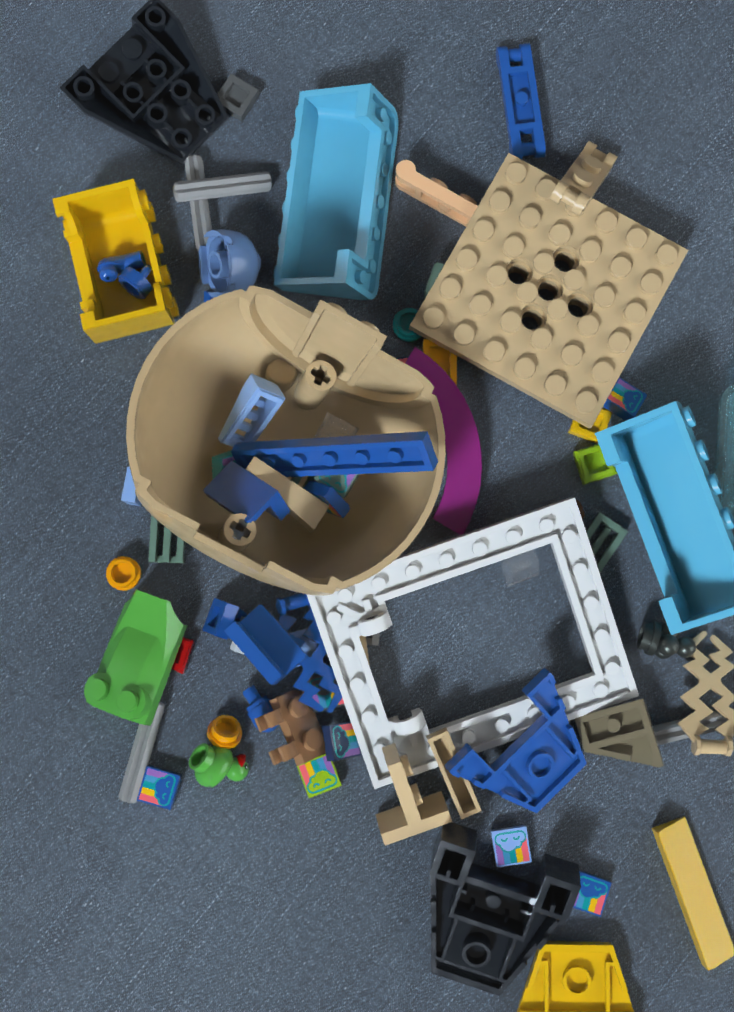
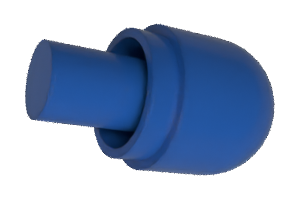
(258, 706)

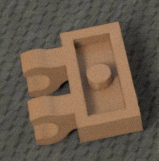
(299, 728)

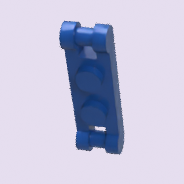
(521, 101)

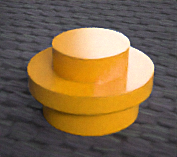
(123, 573)
(224, 732)

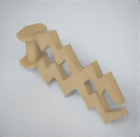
(706, 681)

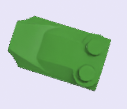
(137, 659)

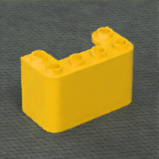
(110, 224)

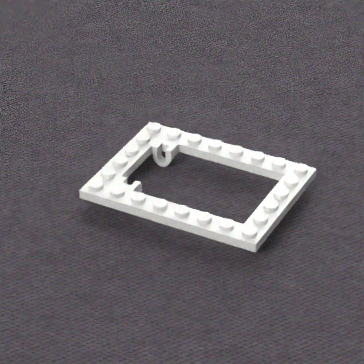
(342, 622)

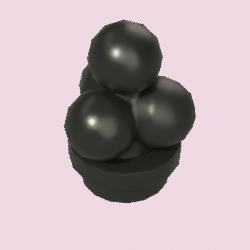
(657, 640)

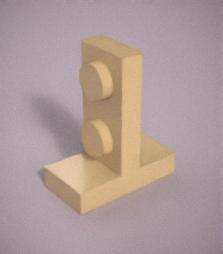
(414, 813)

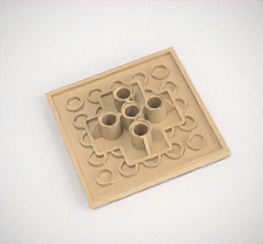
(613, 276)

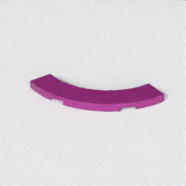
(461, 446)

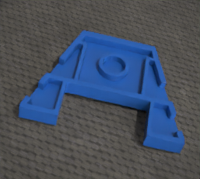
(537, 762)

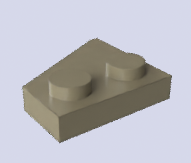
(621, 733)

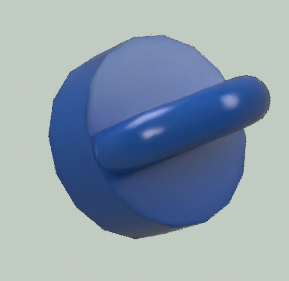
(136, 282)

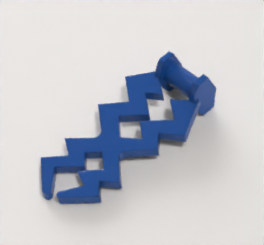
(310, 664)

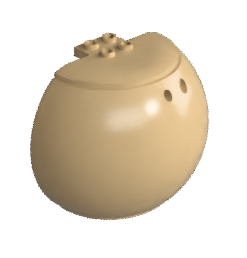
(321, 366)

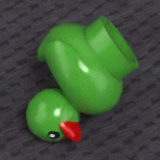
(215, 763)

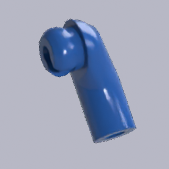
(112, 266)

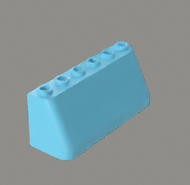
(337, 193)
(676, 512)

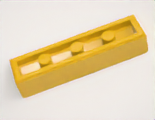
(694, 892)

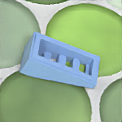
(249, 396)

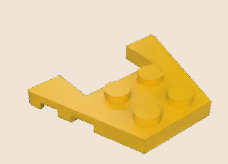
(575, 979)

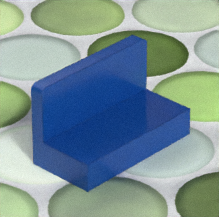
(245, 494)
(266, 644)

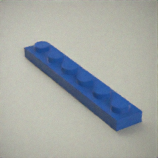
(342, 454)

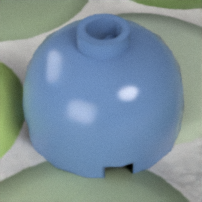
(228, 261)

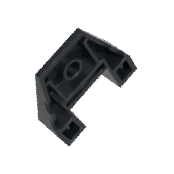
(489, 920)

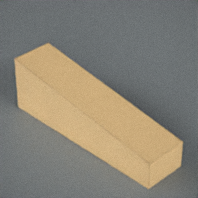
(303, 505)
(459, 788)

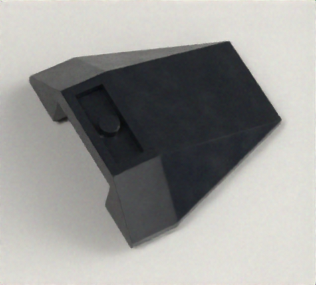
(151, 86)

